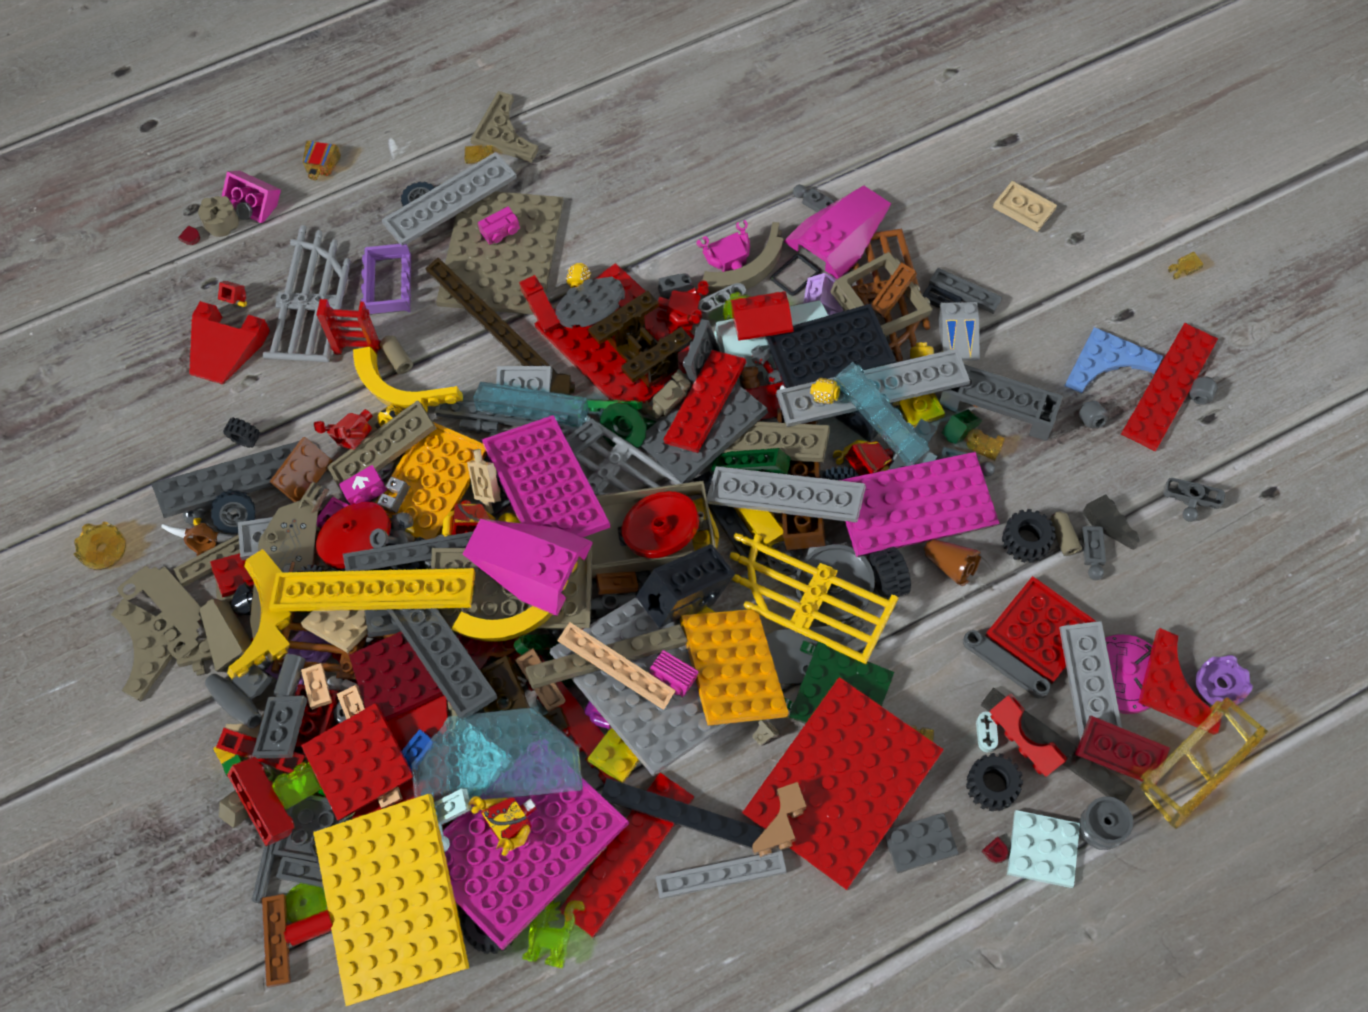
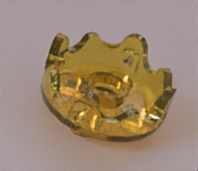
(94, 536)

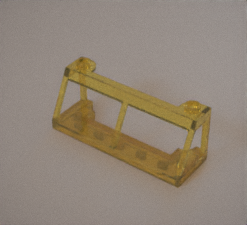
(1151, 777)

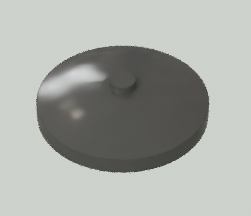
(850, 568)

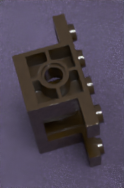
(628, 336)
(506, 681)

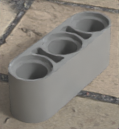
(714, 304)

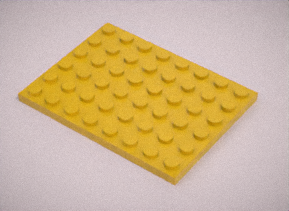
(390, 900)

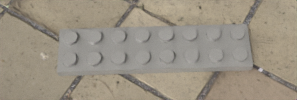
(449, 199)
(786, 494)

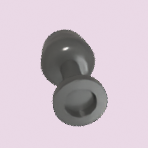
(380, 538)

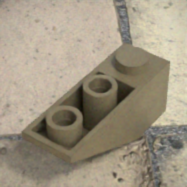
(231, 807)

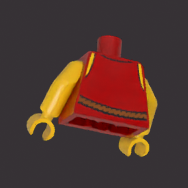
(865, 457)

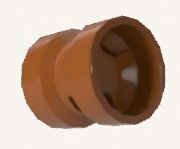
(750, 377)

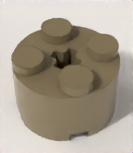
(218, 216)

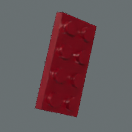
(1120, 749)

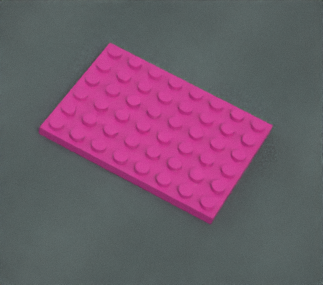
(512, 889)

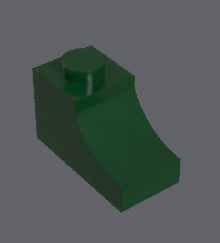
(960, 426)

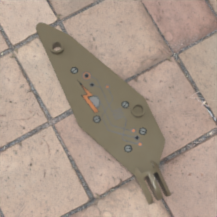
(290, 539)

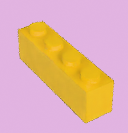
(763, 524)

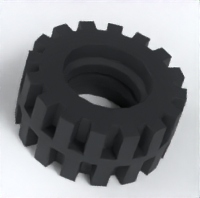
(241, 432)

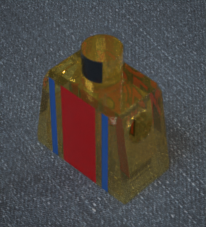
(320, 158)

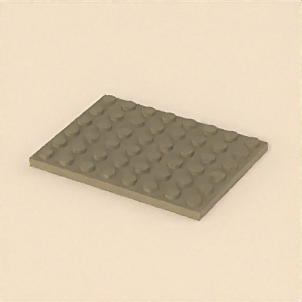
(498, 268)

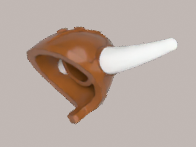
(199, 537)

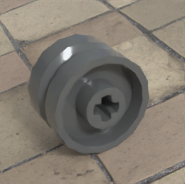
(1106, 823)

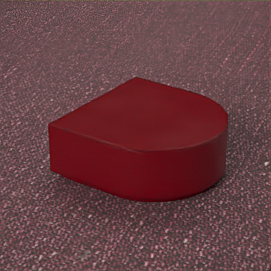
(189, 236)
(996, 851)

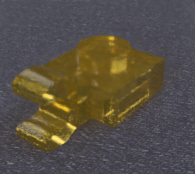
(475, 154)

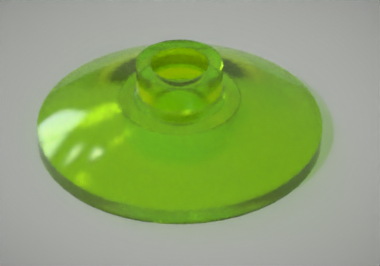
(315, 902)

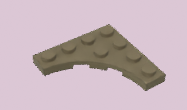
(498, 131)
(149, 650)

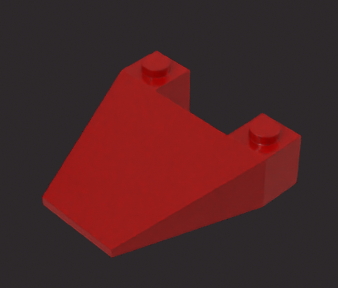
(219, 348)

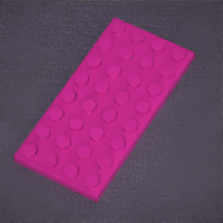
(545, 478)
(921, 504)

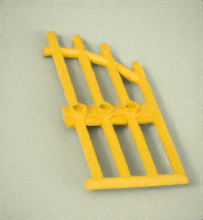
(812, 599)

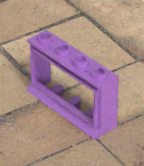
(368, 273)

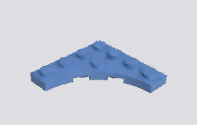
(1108, 353)

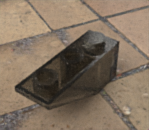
(1103, 513)

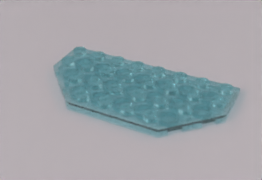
(498, 757)

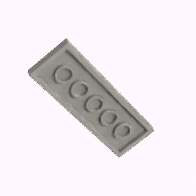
(1089, 674)

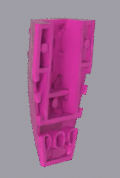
(841, 230)
(527, 559)

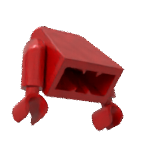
(683, 306)
(348, 431)

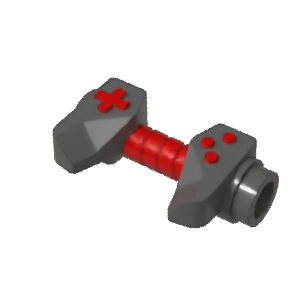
(759, 358)

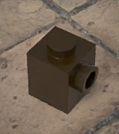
(562, 384)

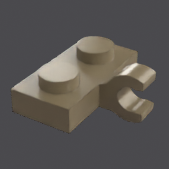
(195, 657)

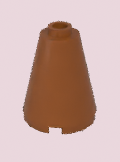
(953, 559)

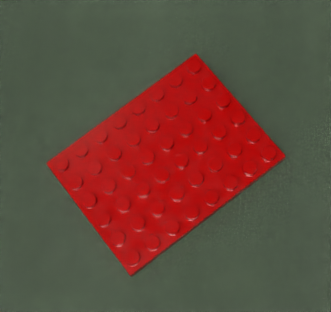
(602, 362)
(855, 778)

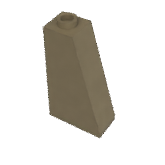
(224, 634)

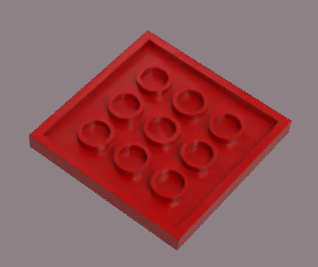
(1031, 628)
(357, 761)

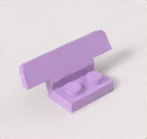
(818, 289)

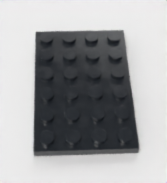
(829, 345)

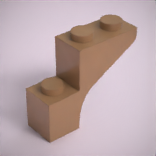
(779, 831)

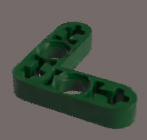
(541, 645)

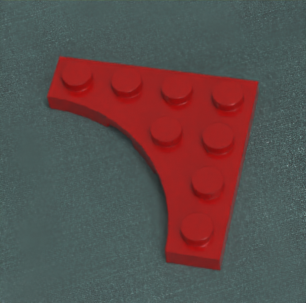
(1166, 687)

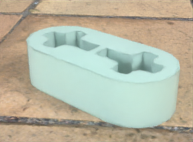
(982, 732)

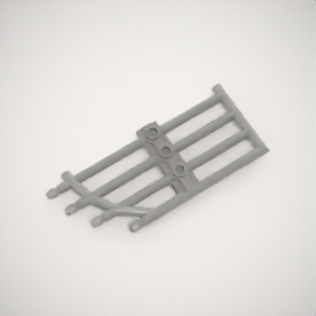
(306, 301)
(614, 461)

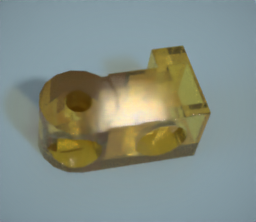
(984, 444)

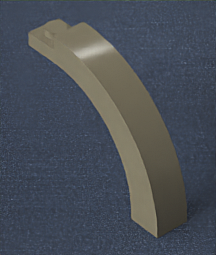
(754, 271)

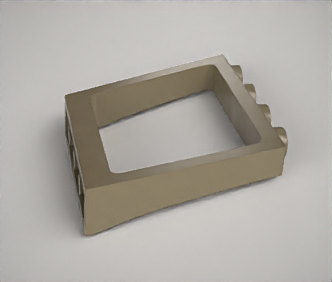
(848, 298)

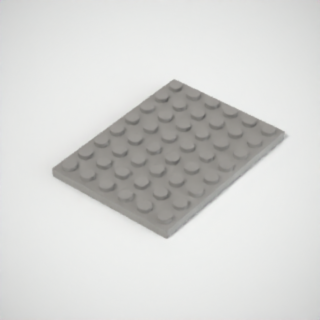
(650, 732)

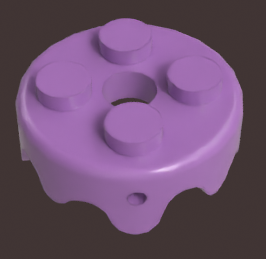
(1229, 670)

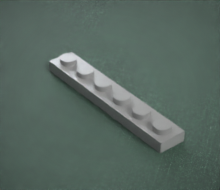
(720, 875)

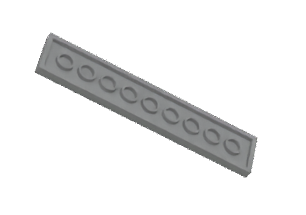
(895, 380)

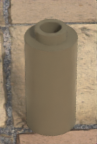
(396, 354)
(1065, 534)

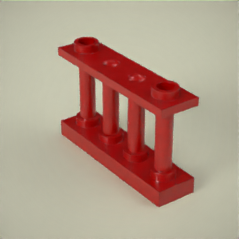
(336, 335)

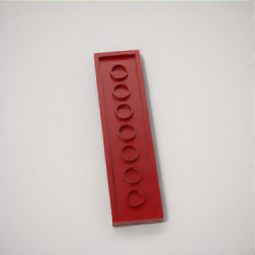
(1169, 387)
(622, 861)

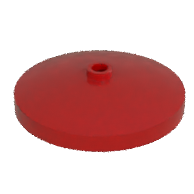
(660, 524)
(350, 531)

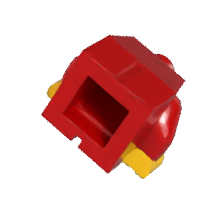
(232, 292)

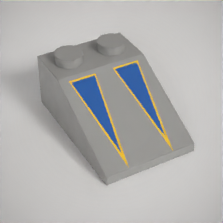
(960, 329)

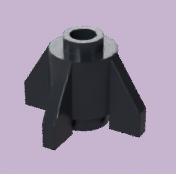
(242, 600)

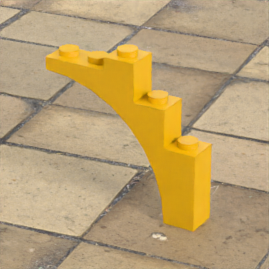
(268, 639)

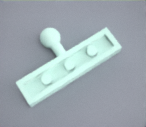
(450, 808)

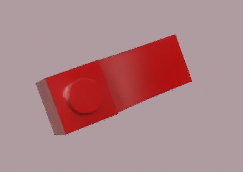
(539, 303)

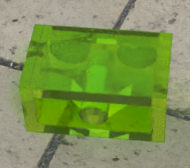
(296, 785)

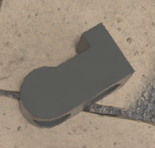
(676, 282)

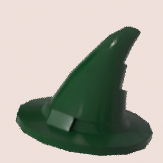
(625, 423)

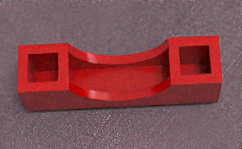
(244, 745)
(1044, 756)

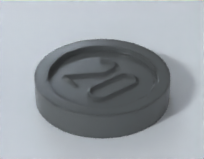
(244, 210)

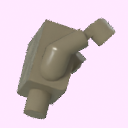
(668, 397)

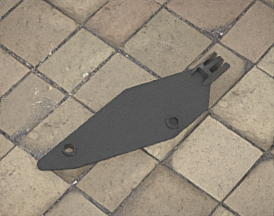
(786, 644)

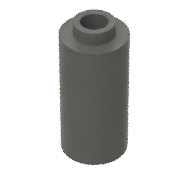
(289, 675)

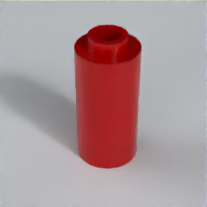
(308, 928)

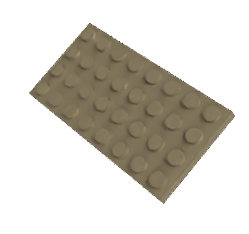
(495, 602)

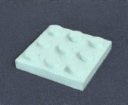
(1043, 849)

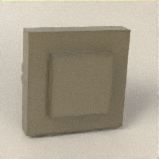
(765, 732)

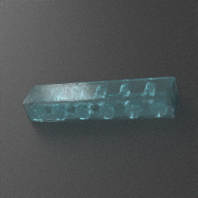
(530, 403)
(881, 414)

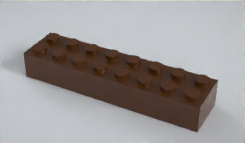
(800, 530)

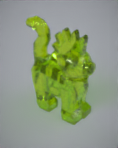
(551, 938)

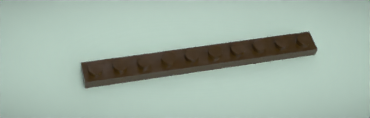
(484, 315)

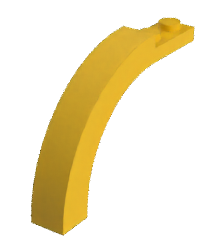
(367, 369)
(502, 628)

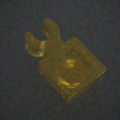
(1187, 264)

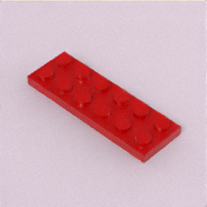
(704, 401)

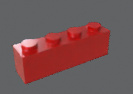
(260, 801)

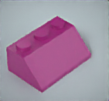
(246, 188)

